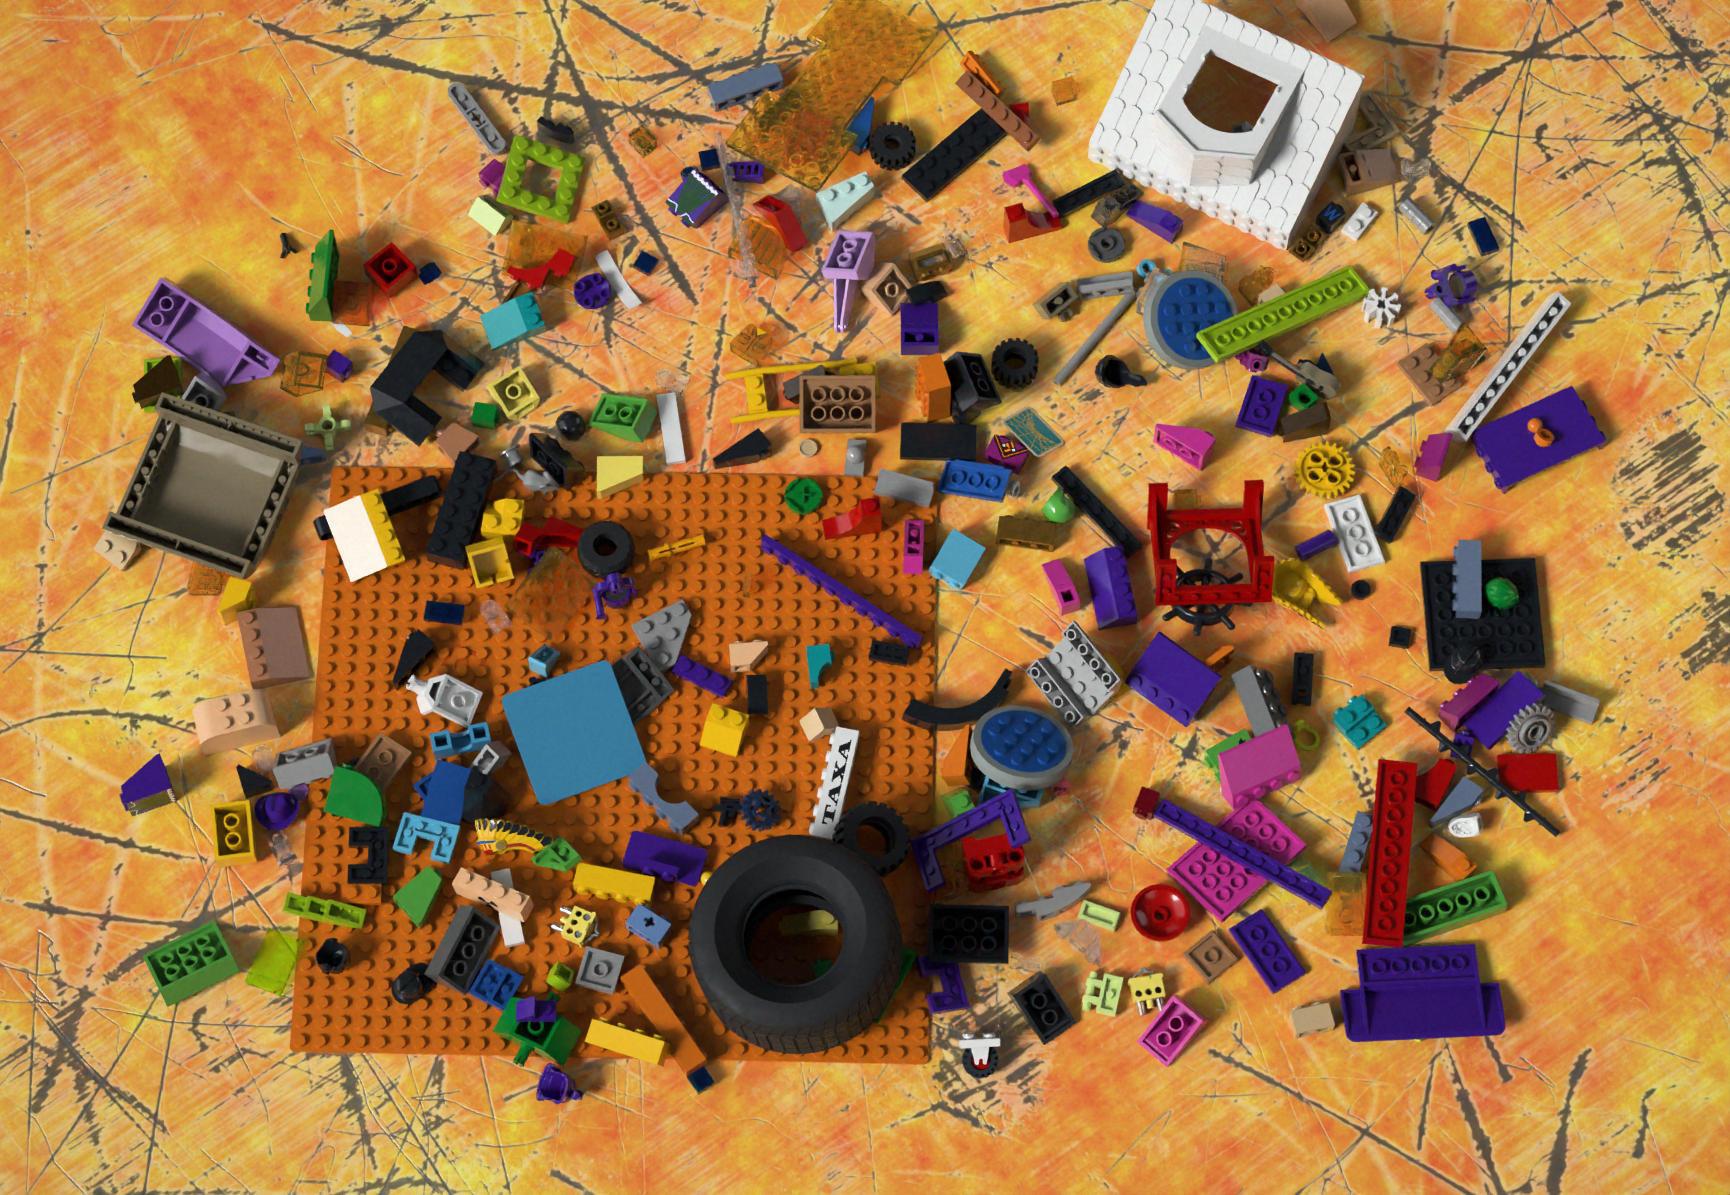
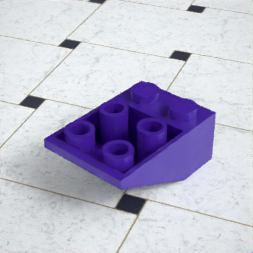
(919, 329)

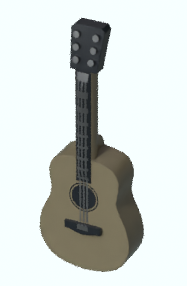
(1317, 380)

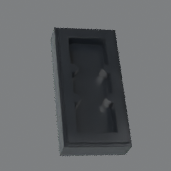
(889, 653)

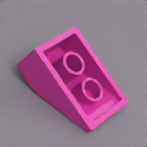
(1186, 443)
(1172, 1030)

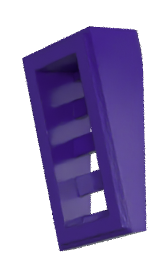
(750, 178)

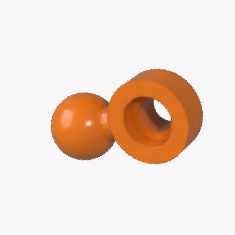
(1542, 436)

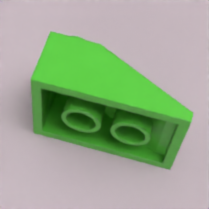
(623, 416)

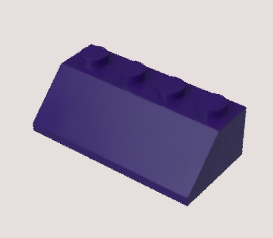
(1110, 588)

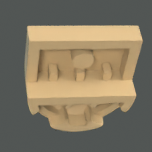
(117, 549)

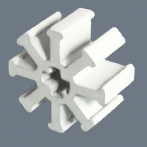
(1389, 304)

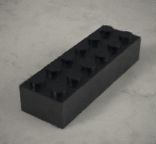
(461, 510)

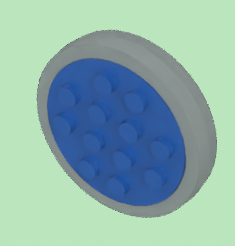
(1180, 309)
(1021, 747)

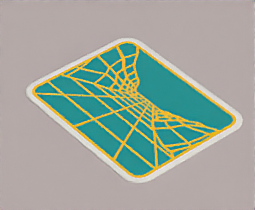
(1033, 431)

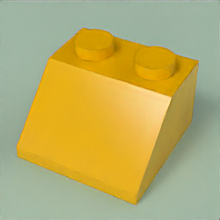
(237, 597)
(724, 730)

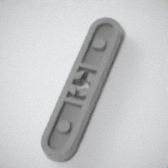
(486, 132)

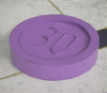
(300, 791)

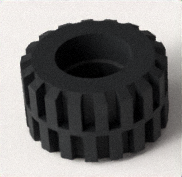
(1014, 377)

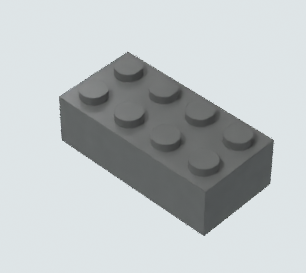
(1260, 700)

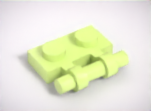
(1109, 993)

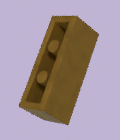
(1025, 533)

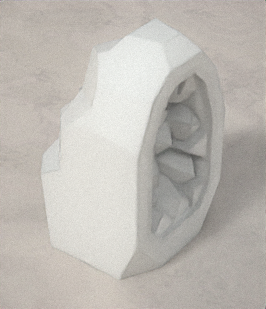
(1466, 825)

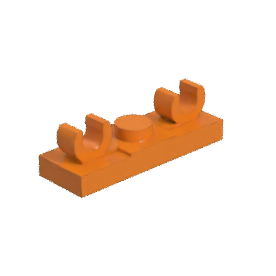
(979, 70)

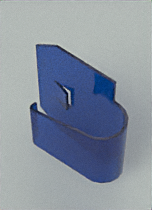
(429, 273)

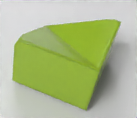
(560, 976)

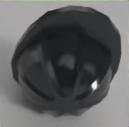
(1115, 373)

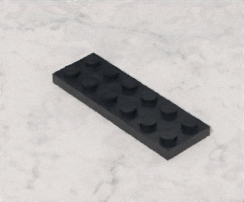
(954, 155)

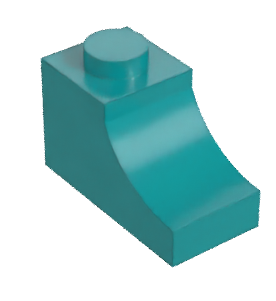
(819, 660)

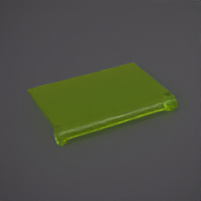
(274, 962)

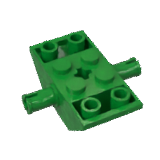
(552, 1041)

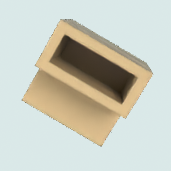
(819, 723)

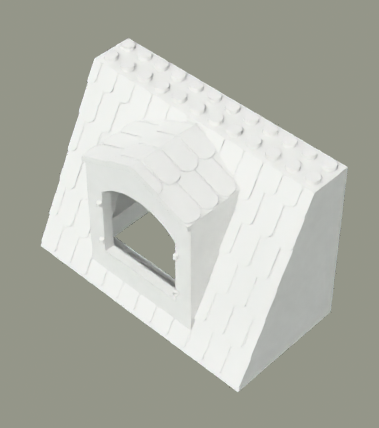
(1246, 179)

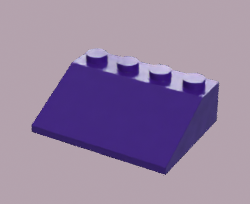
(1173, 679)

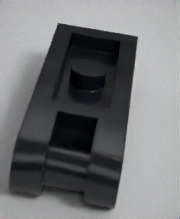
(1302, 678)

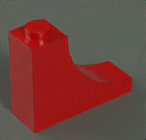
(784, 220)
(1024, 224)
(861, 520)
(1434, 784)

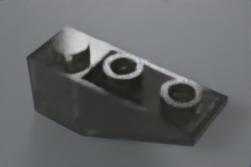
(1116, 204)

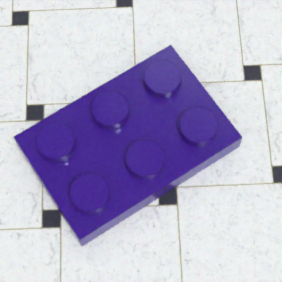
(1261, 406)

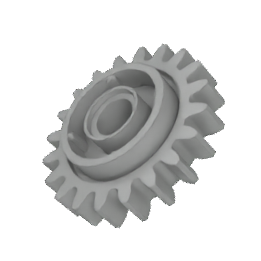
(1530, 728)

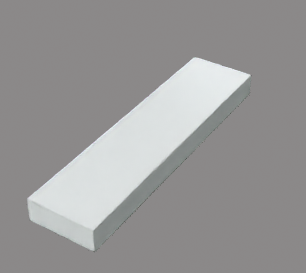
(671, 428)
(510, 926)

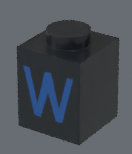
(1330, 217)

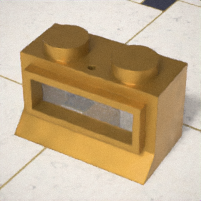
(930, 262)

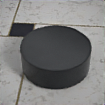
(1360, 590)

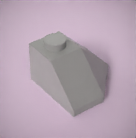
(205, 392)

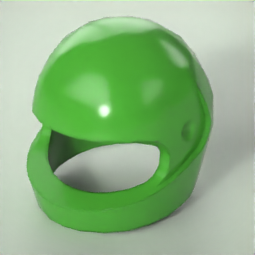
(1059, 508)

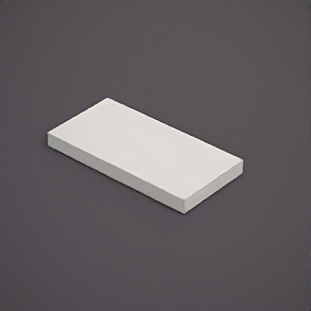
(1354, 534)

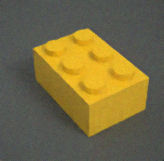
(233, 833)

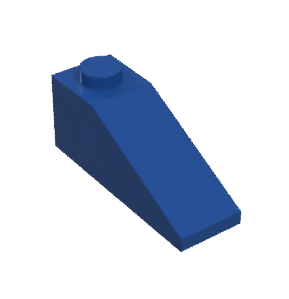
(862, 127)

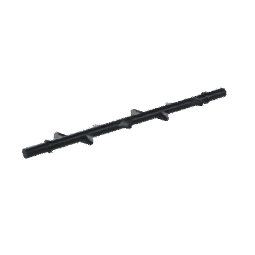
(1490, 775)

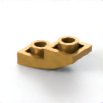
(608, 219)
(1307, 244)

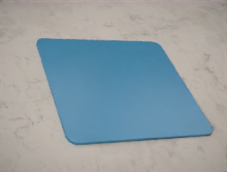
(573, 732)

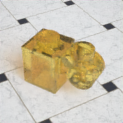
(1253, 285)

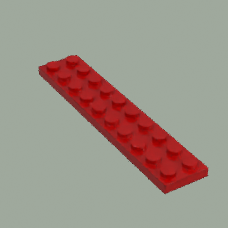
(1389, 853)

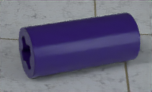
(1315, 545)

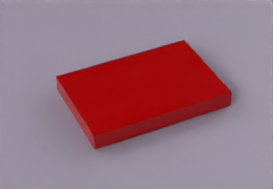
(1528, 772)

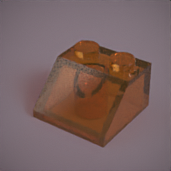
(352, 303)

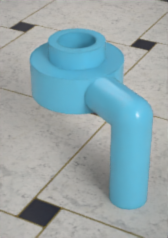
(1149, 266)

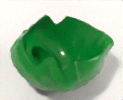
(1501, 593)

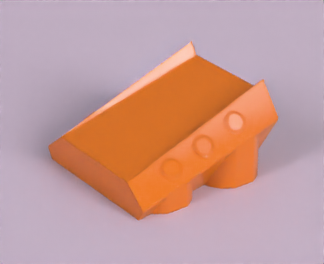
(1220, 658)

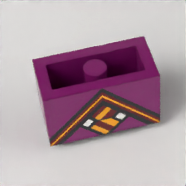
(1007, 453)

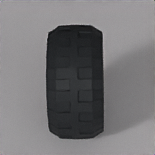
(605, 533)

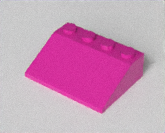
(1258, 767)

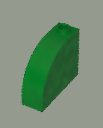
(356, 796)

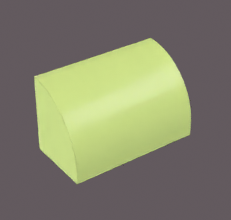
(490, 214)

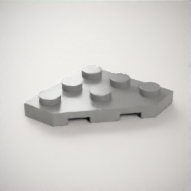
(664, 634)

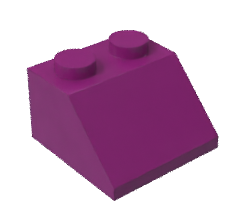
(1433, 456)

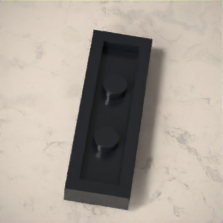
(1394, 514)

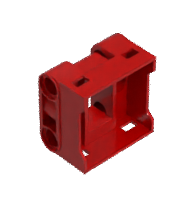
(992, 862)

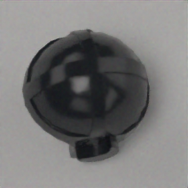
(333, 957)

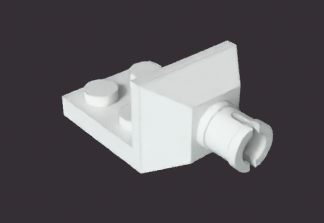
(446, 697)

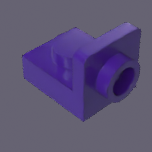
(1462, 738)

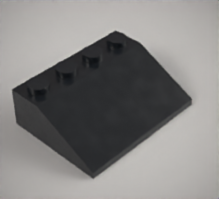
(968, 934)

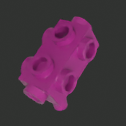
(1253, 360)

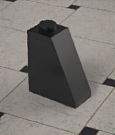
(483, 798)

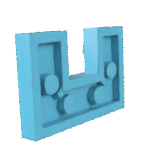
(416, 826)

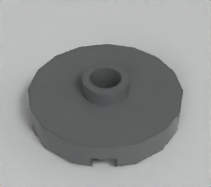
(1109, 237)

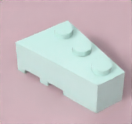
(844, 199)

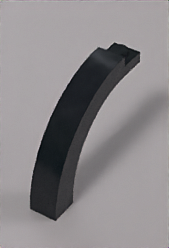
(952, 719)

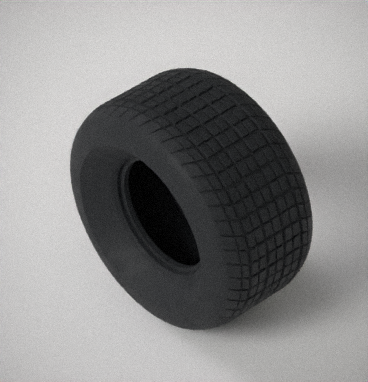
(783, 874)

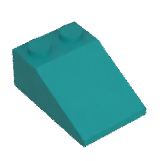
(513, 321)

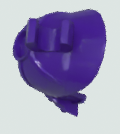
(557, 1086)

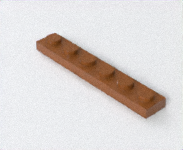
(998, 111)

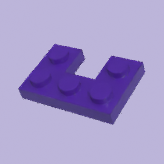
(953, 994)

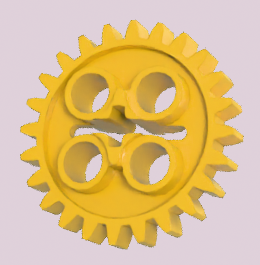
(1322, 485)

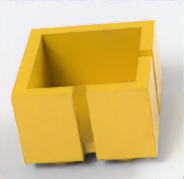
(487, 559)

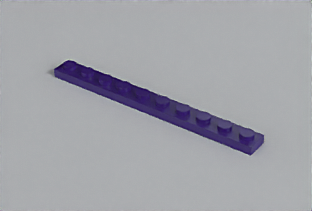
(845, 595)
(1242, 854)

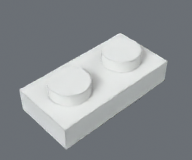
(1359, 222)

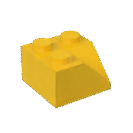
(503, 519)

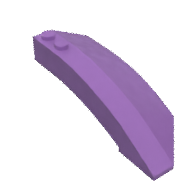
(203, 336)

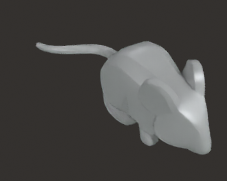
(535, 480)

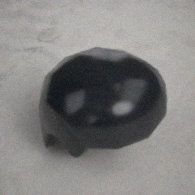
(570, 425)

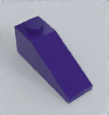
(1156, 220)

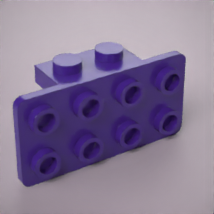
(664, 858)

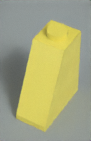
(618, 473)

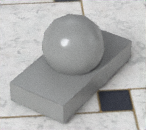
(855, 458)

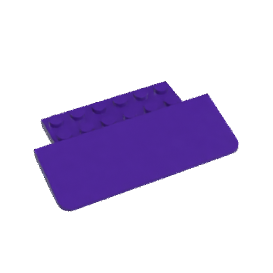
(1421, 995)

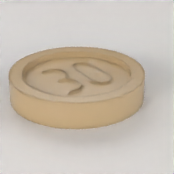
(807, 448)

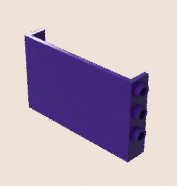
(1511, 448)

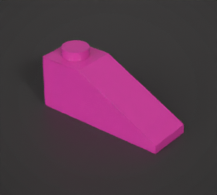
(913, 547)

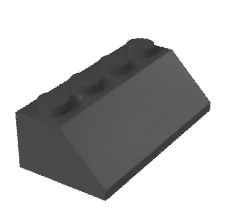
(462, 949)

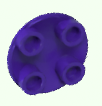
(592, 291)

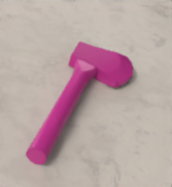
(1022, 174)

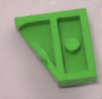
(557, 856)

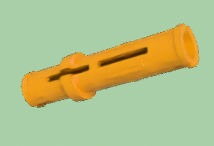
(654, 553)

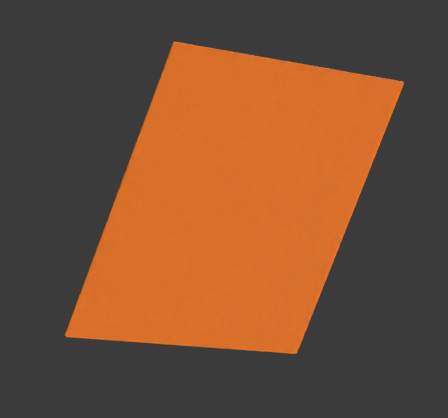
(356, 700)

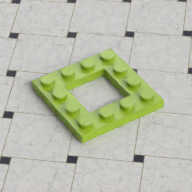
(511, 194)

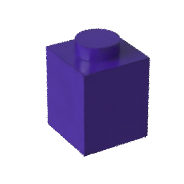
(339, 366)

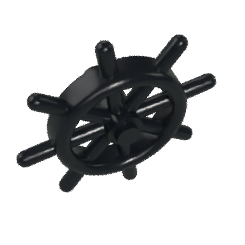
(1201, 616)

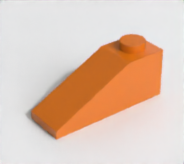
(958, 762)
(1448, 857)

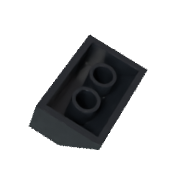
(971, 382)
(556, 460)

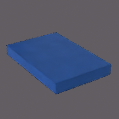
(446, 793)

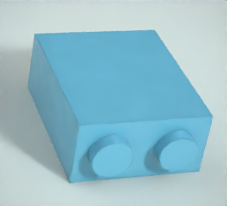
(956, 559)

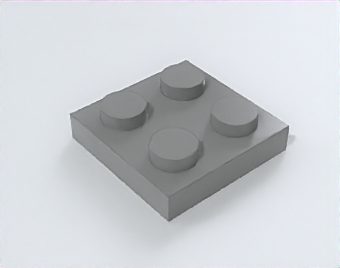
(600, 970)

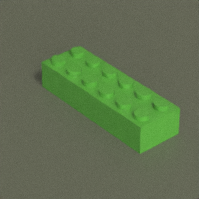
(1452, 907)

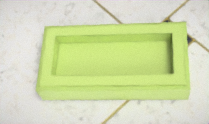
(1099, 915)

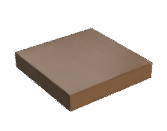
(1210, 957)

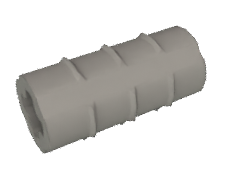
(1417, 216)
(1446, 314)

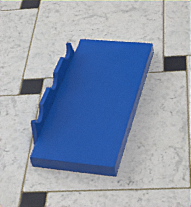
(975, 480)

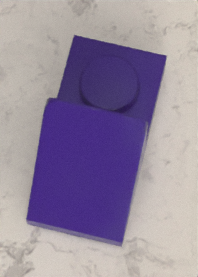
(536, 1010)

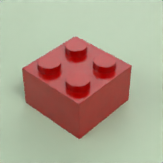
(390, 270)

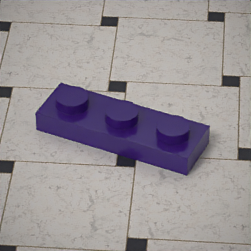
(702, 676)

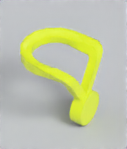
(1301, 725)

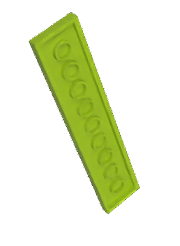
(1283, 314)

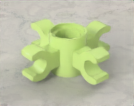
(327, 420)

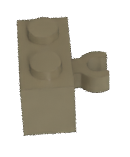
(1056, 301)

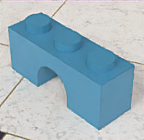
(448, 744)

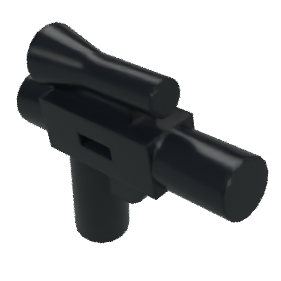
(727, 808)

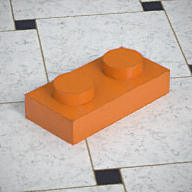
(362, 894)

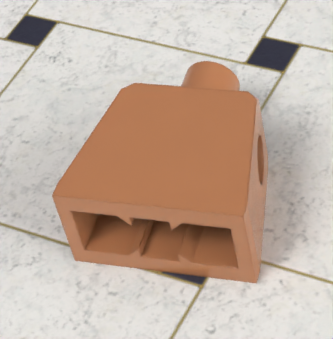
(453, 440)

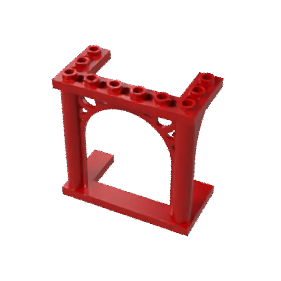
(1247, 518)

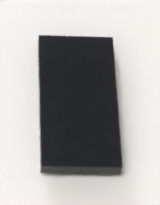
(938, 441)

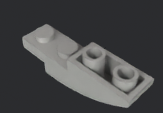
(1061, 900)

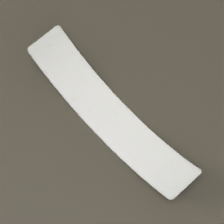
(616, 280)

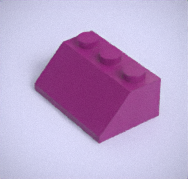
(1467, 701)

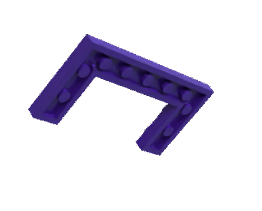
(1001, 806)

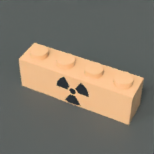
(492, 894)

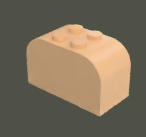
(235, 721)

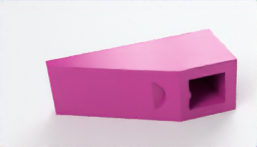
(1061, 587)

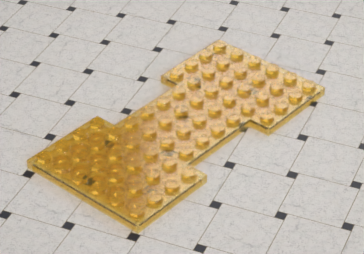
(806, 127)

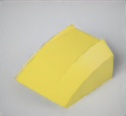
(514, 394)

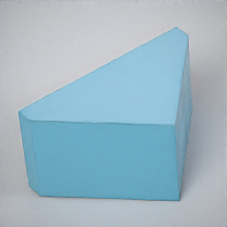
(543, 660)

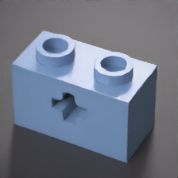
(653, 934)

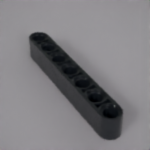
(395, 501)

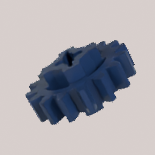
(758, 800)

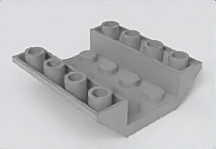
(1075, 677)

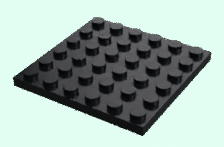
(1506, 637)

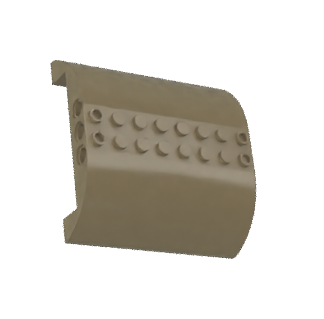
(209, 488)

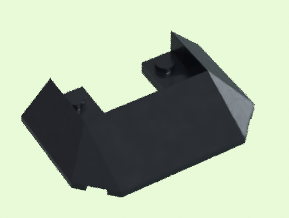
(396, 384)

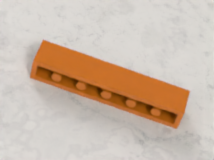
(663, 1019)

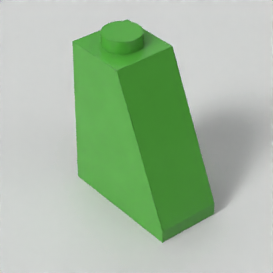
(957, 802)
(420, 895)

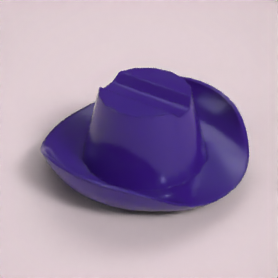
(276, 810)

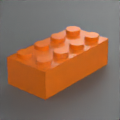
(933, 387)

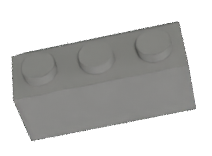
(305, 764)

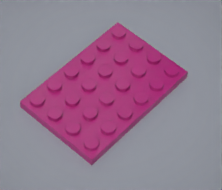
(1224, 884)

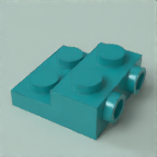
(1358, 721)

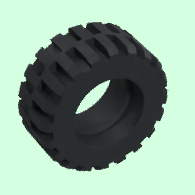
(883, 820)

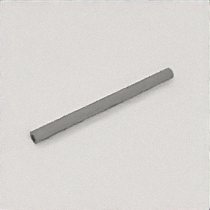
(1094, 338)

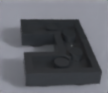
(377, 842)

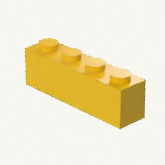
(614, 884)
(630, 1043)

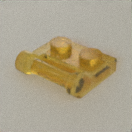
(1391, 466)

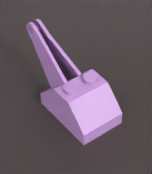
(848, 262)

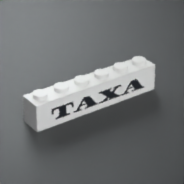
(835, 783)

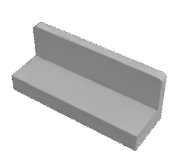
(1105, 286)
(904, 488)
(1570, 702)

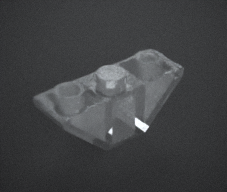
(1082, 938)

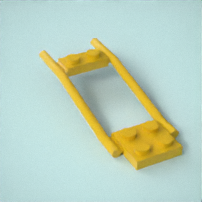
(756, 386)

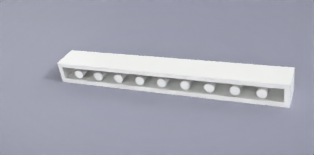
(1507, 367)

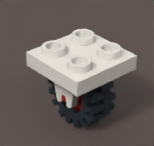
(979, 1056)

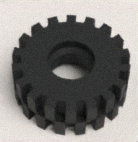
(889, 157)

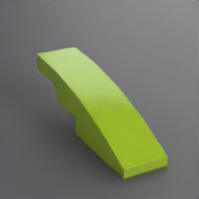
(324, 911)

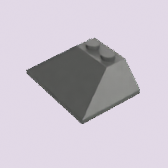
(640, 683)

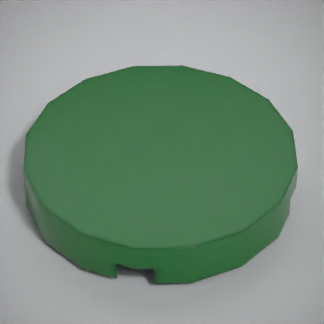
(803, 496)

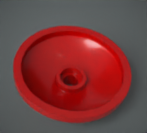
(1163, 901)

